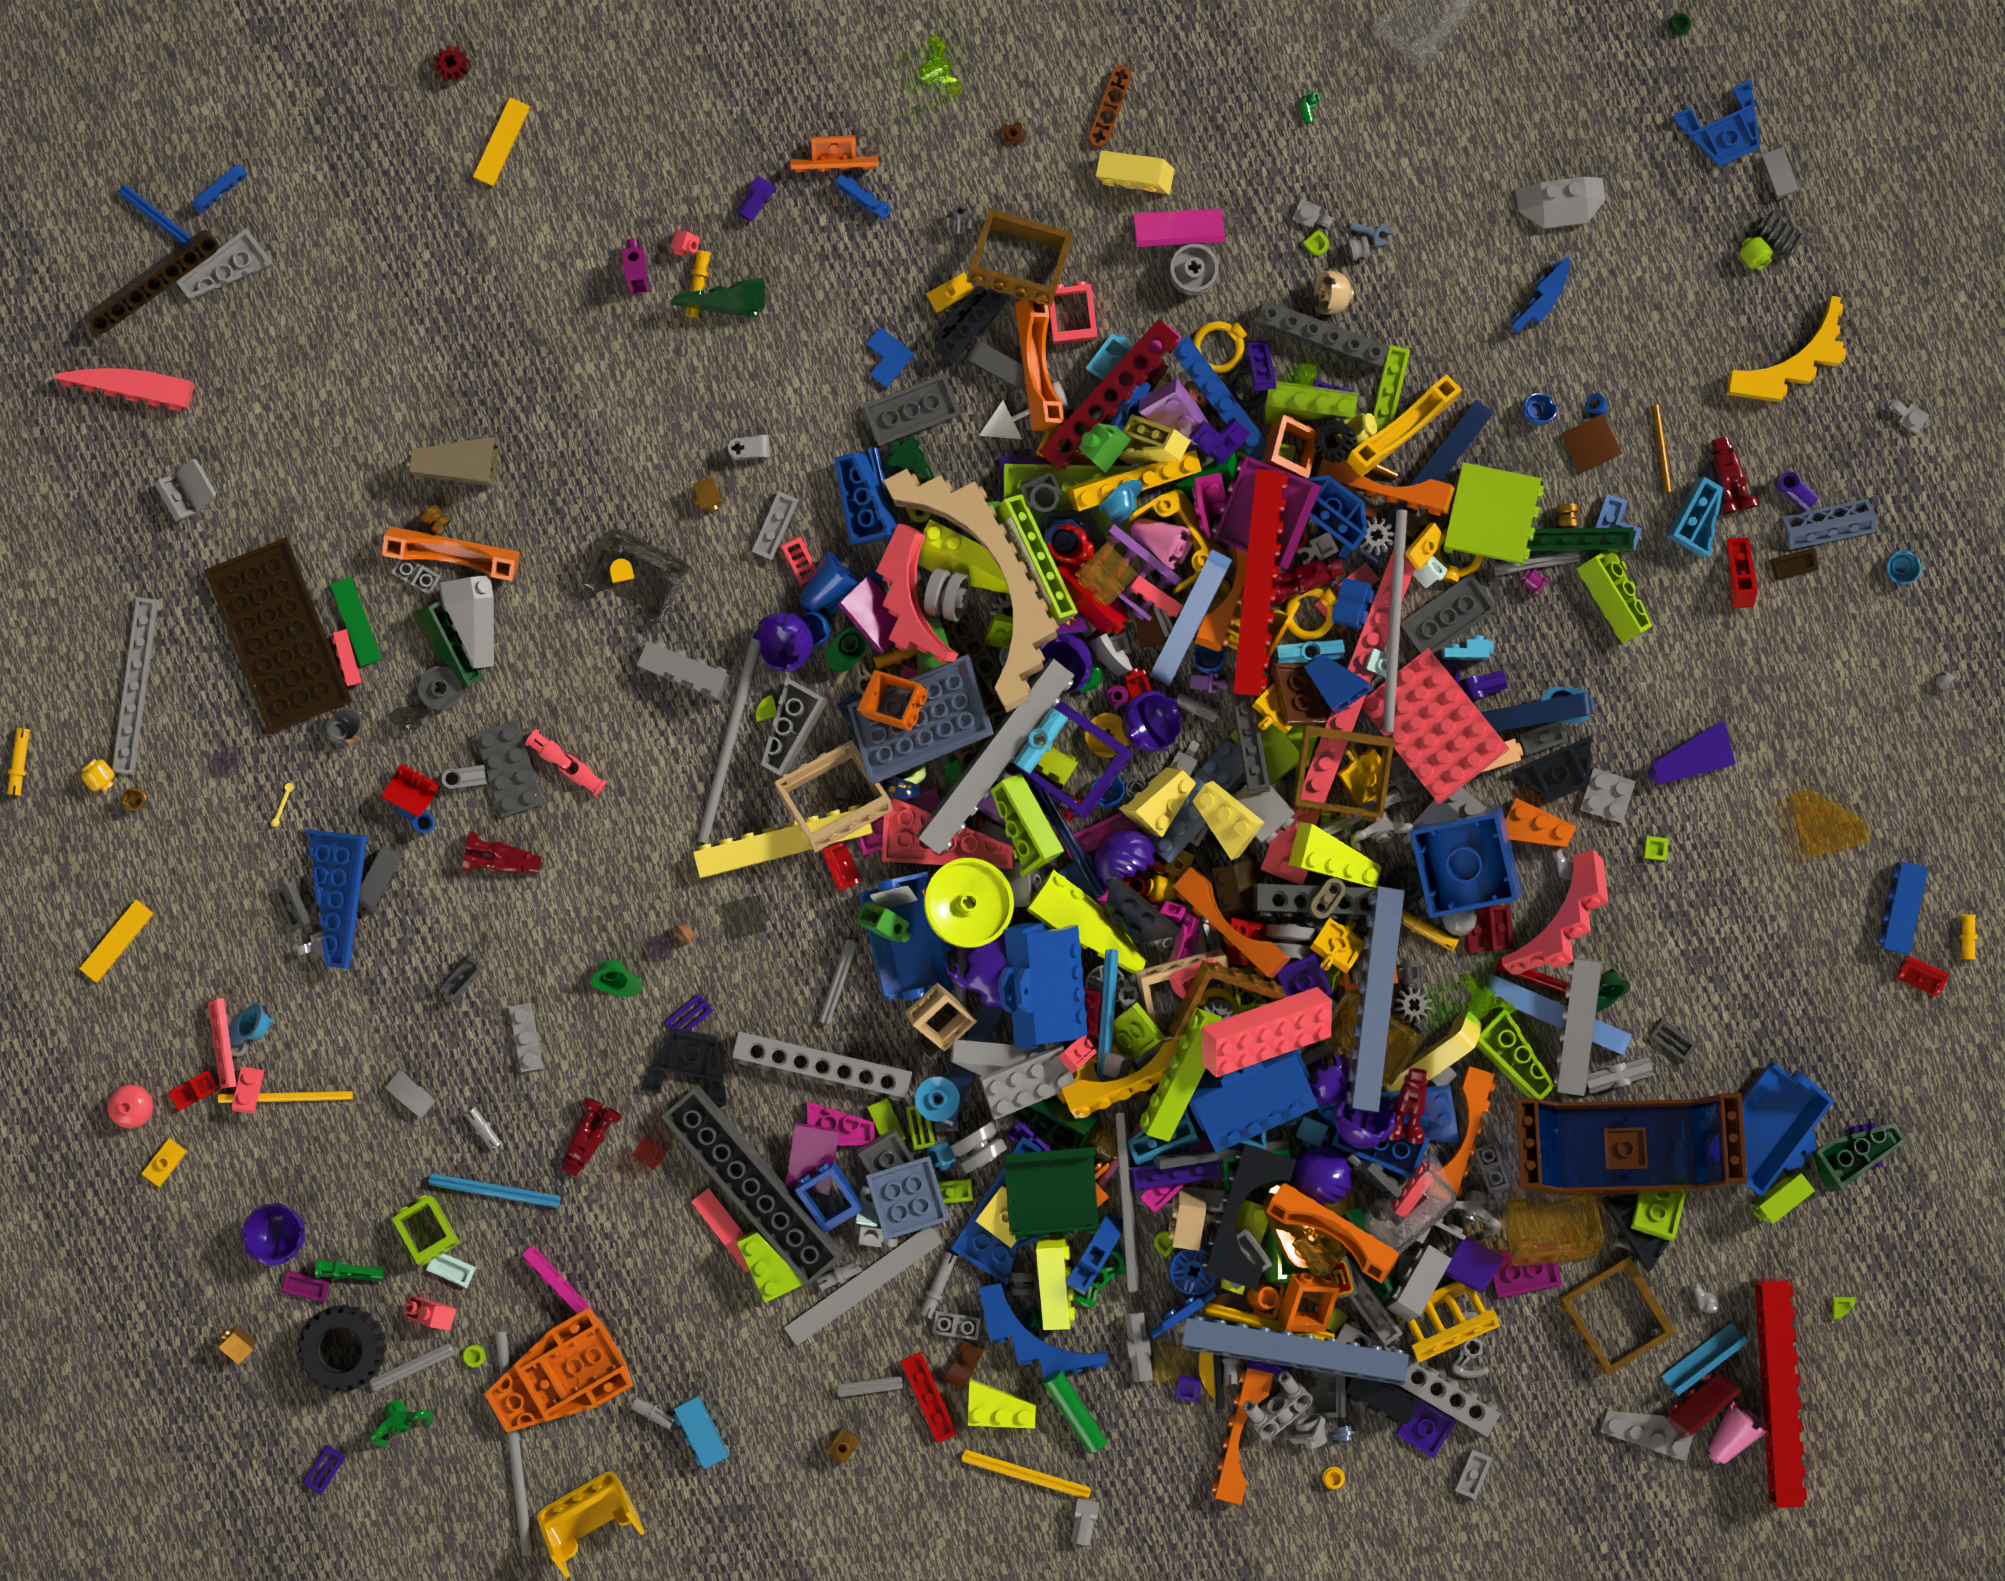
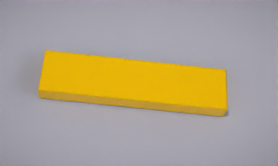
(501, 142)
(116, 941)

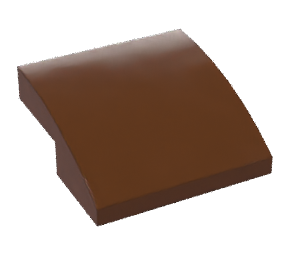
(1592, 443)

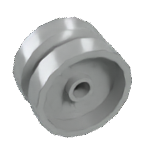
(1196, 257)
(947, 595)
(1290, 937)
(980, 1150)

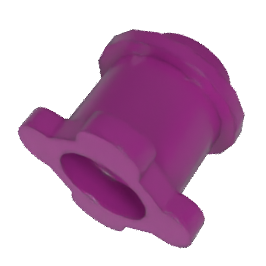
(1533, 581)
(1112, 703)

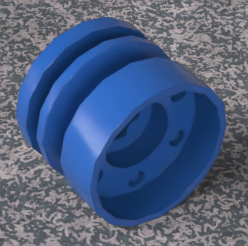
(1179, 1267)

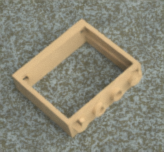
(846, 824)
(1161, 972)

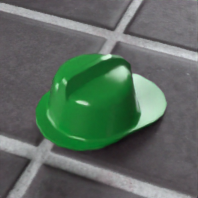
(615, 979)

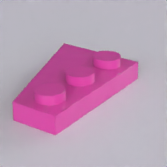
(852, 1128)

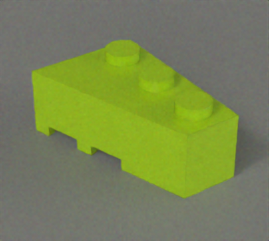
(769, 1271)

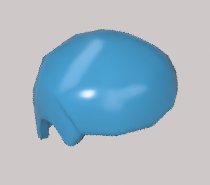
(1903, 560)

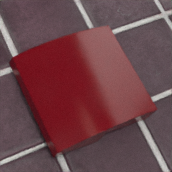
(1491, 930)

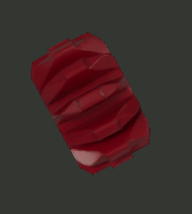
(459, 58)

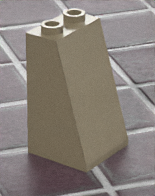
(457, 462)

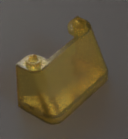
(1401, 1039)
(1553, 1230)

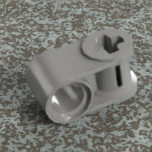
(753, 446)

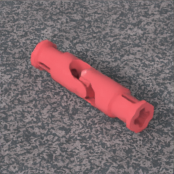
(553, 753)

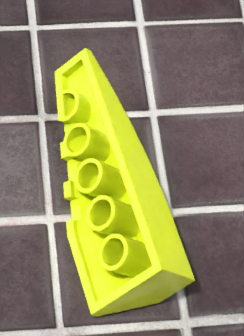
(959, 554)
(1063, 904)

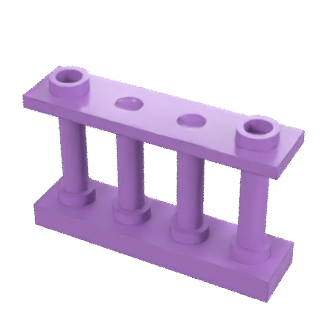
(1150, 564)

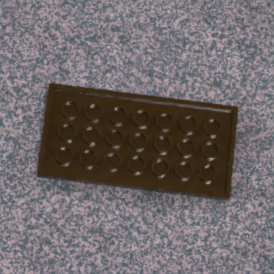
(278, 635)

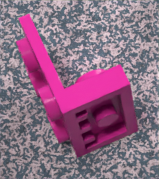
(1209, 498)

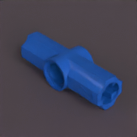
(1130, 407)

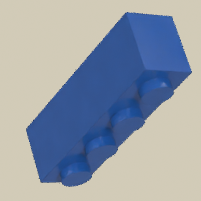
(1903, 907)

